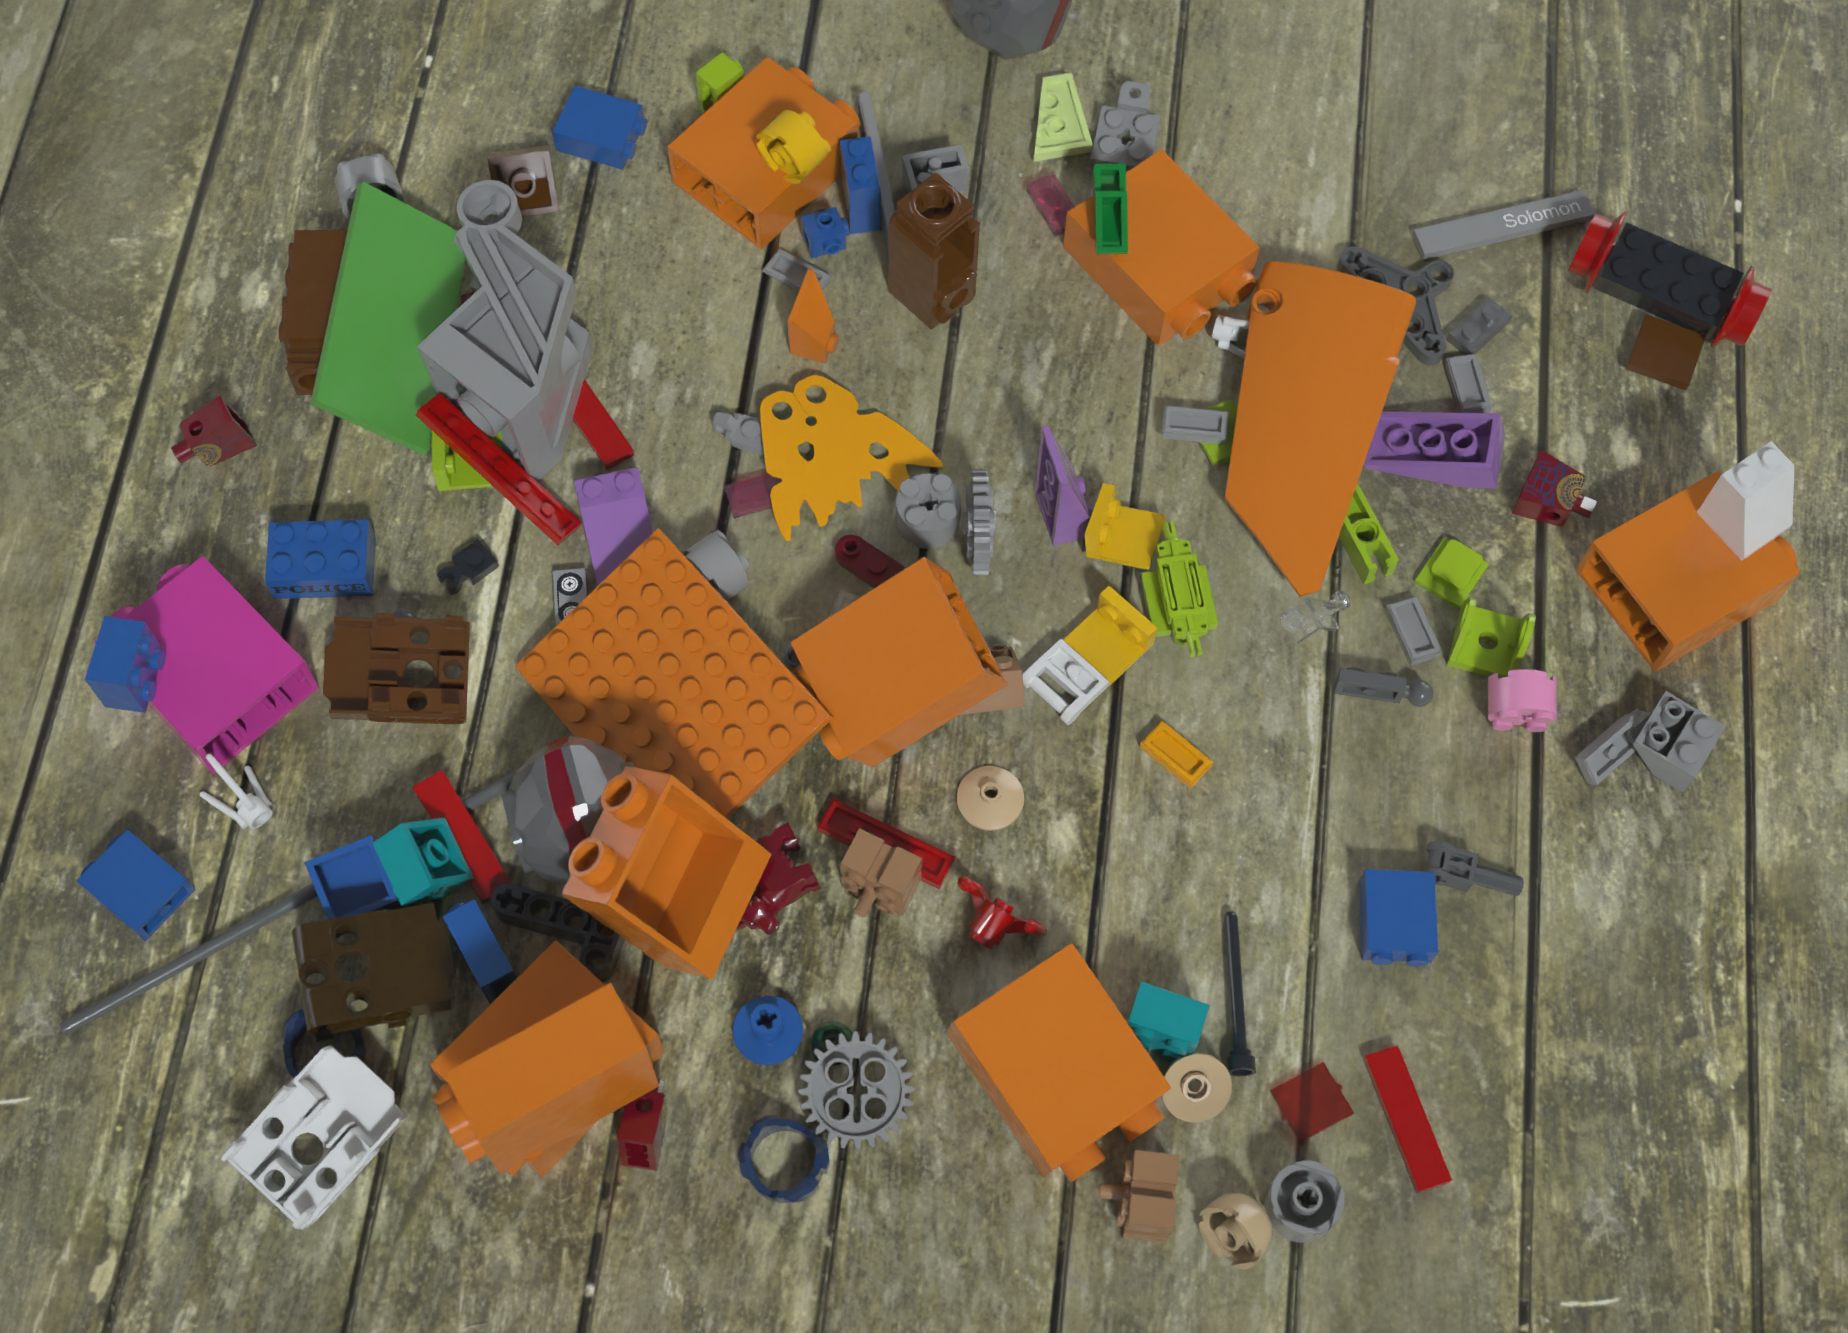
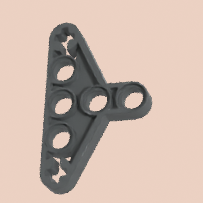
(1425, 311)

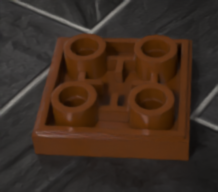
(1666, 352)

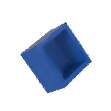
(125, 664)
(351, 880)

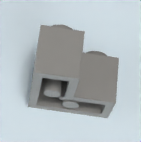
(946, 161)

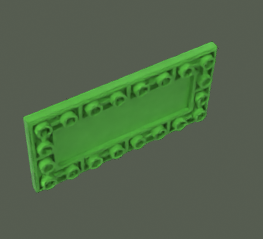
(390, 294)

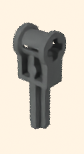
(1460, 870)

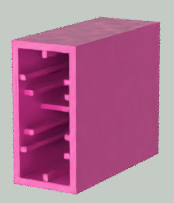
(223, 664)

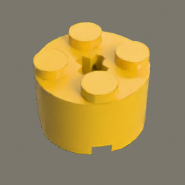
(792, 145)

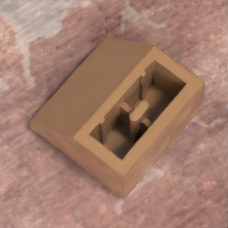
(1012, 694)

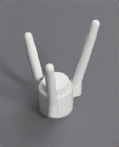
(1228, 330)
(252, 810)

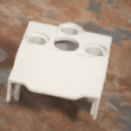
(339, 1104)

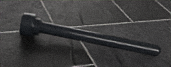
(1241, 1061)

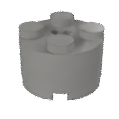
(369, 169)
(928, 510)
(719, 564)
(1323, 1196)

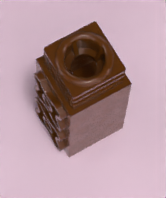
(933, 251)
(306, 308)

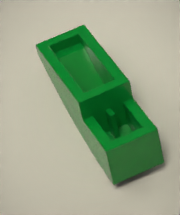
(1110, 208)

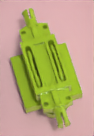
(1179, 593)

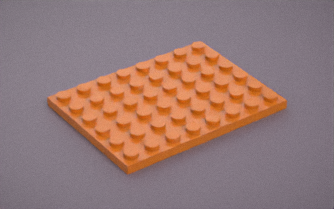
(674, 679)

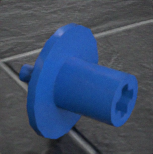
(768, 1030)

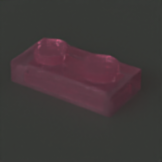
(1051, 202)
(750, 495)

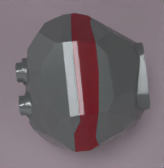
(1011, 26)
(558, 802)

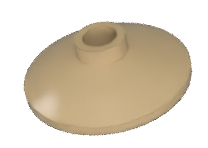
(986, 812)
(1207, 1097)

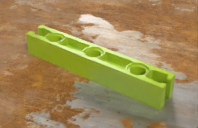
(1362, 522)

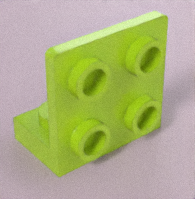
(452, 471)

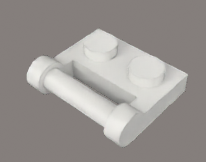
(1072, 674)

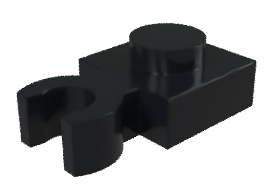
(471, 564)

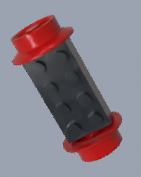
(1670, 280)

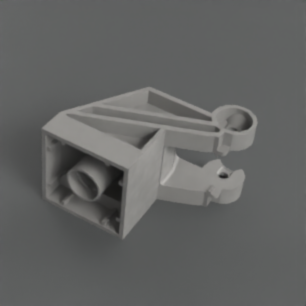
(511, 348)

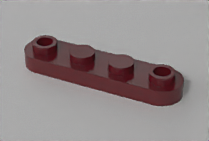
(866, 561)

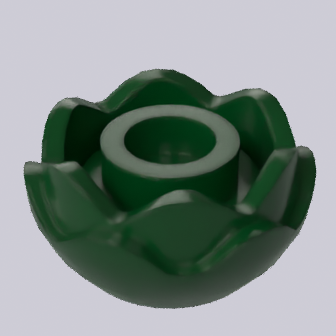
(829, 1030)

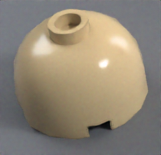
(1237, 1228)

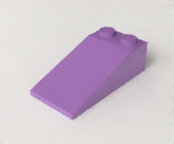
(1439, 447)
(1060, 492)
(613, 518)

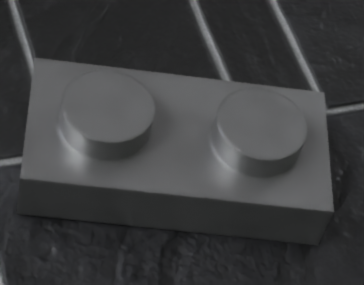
(1479, 327)

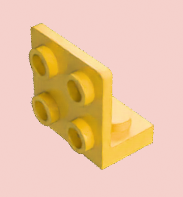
(1122, 532)
(1112, 636)

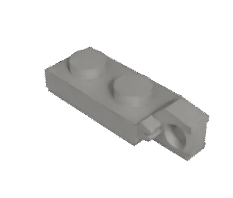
(740, 430)
(1611, 747)

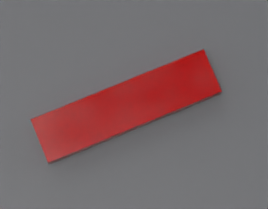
(443, 802)
(843, 823)
(1407, 1119)

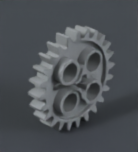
(979, 521)
(888, 1089)

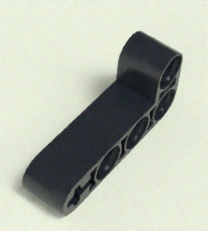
(555, 924)

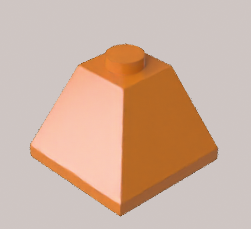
(811, 322)

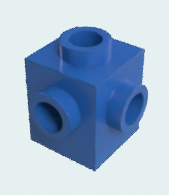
(824, 232)

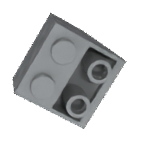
(1677, 741)

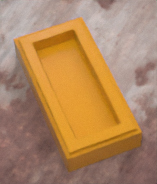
(1176, 754)

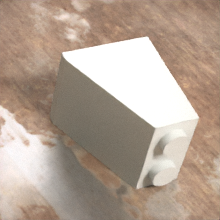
(1752, 501)

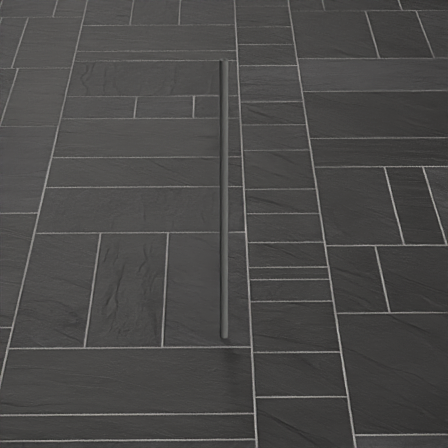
(234, 934)

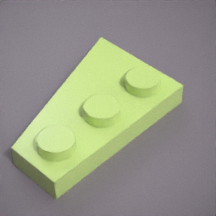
(1061, 120)

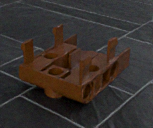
(368, 666)

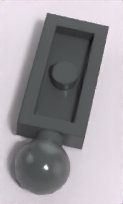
(1382, 687)

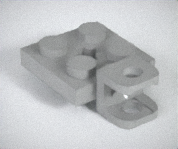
(1127, 119)

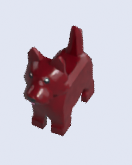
(779, 884)

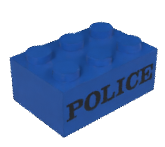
(320, 559)

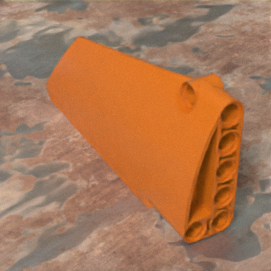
(1310, 408)

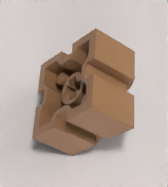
(879, 874)
(1145, 1196)

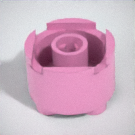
(1522, 699)

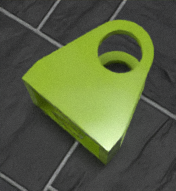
(1507, 632)

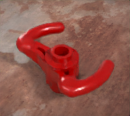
(995, 917)

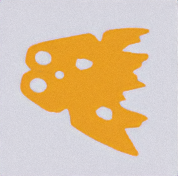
(840, 451)

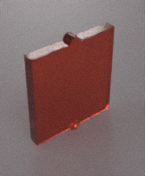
(1311, 1102)

